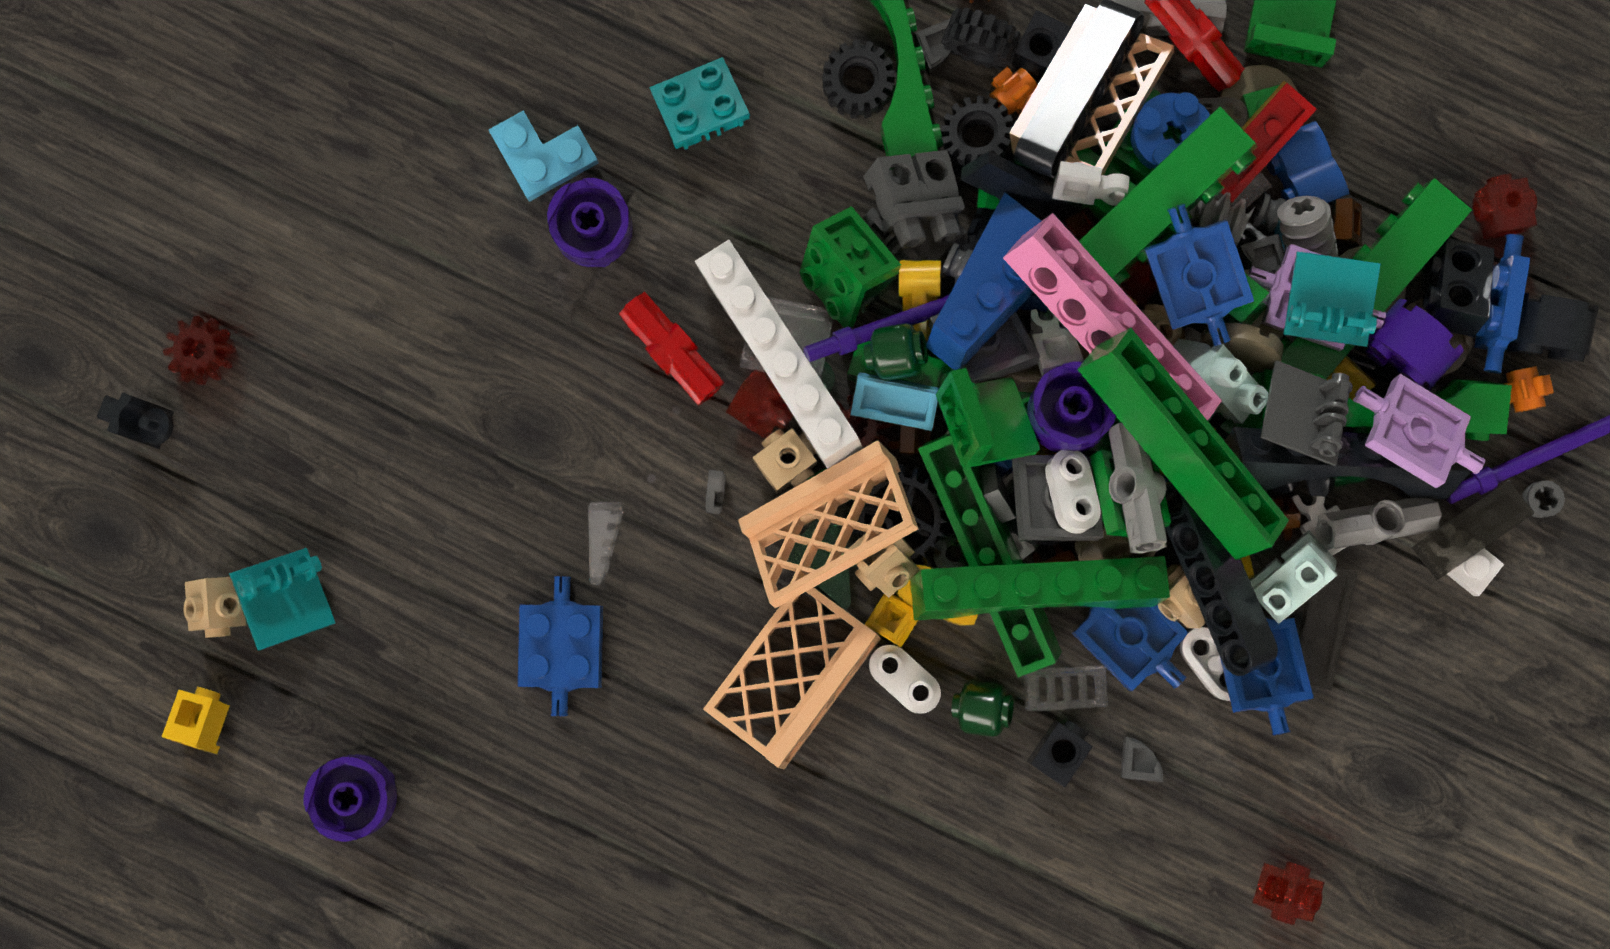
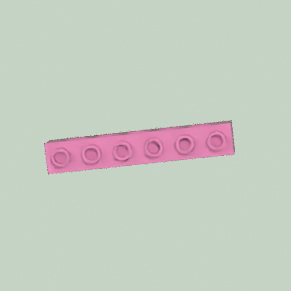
(1093, 303)

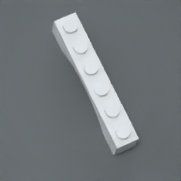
(779, 354)

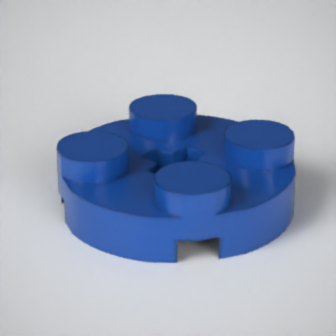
(1152, 122)

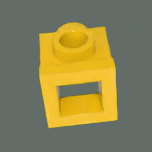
(196, 719)

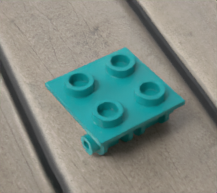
(700, 103)
(1332, 299)
(282, 598)

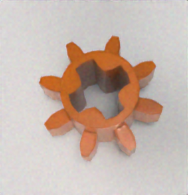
(1013, 89)
(1528, 389)

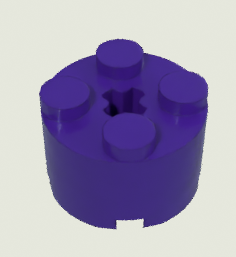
(583, 201)
(1413, 345)
(1050, 416)
(331, 810)

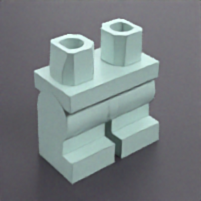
(1226, 378)
(1289, 585)

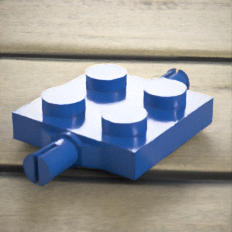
(1199, 274)
(1506, 304)
(1133, 643)
(560, 646)
(1276, 684)

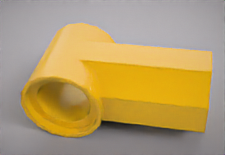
(919, 285)

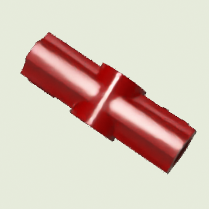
(1198, 41)
(671, 348)

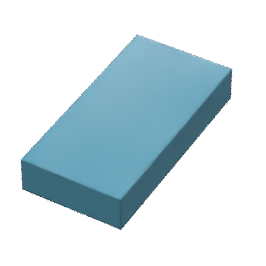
(895, 401)

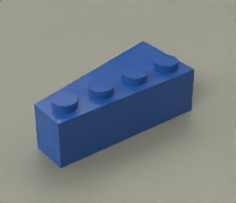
(985, 290)

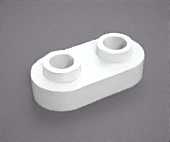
(1069, 489)
(1206, 666)
(904, 679)

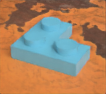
(540, 165)

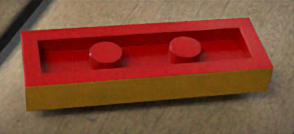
(1270, 129)

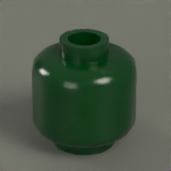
(896, 351)
(983, 708)

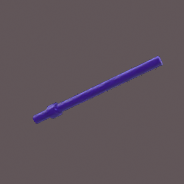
(846, 340)
(1488, 478)

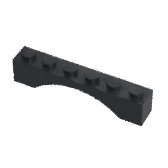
(1277, 465)

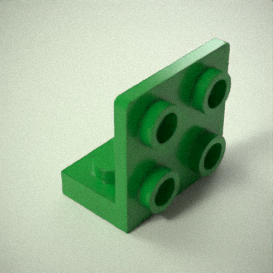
(1292, 30)
(844, 263)
(986, 419)

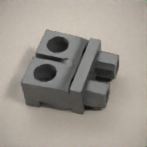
(916, 196)

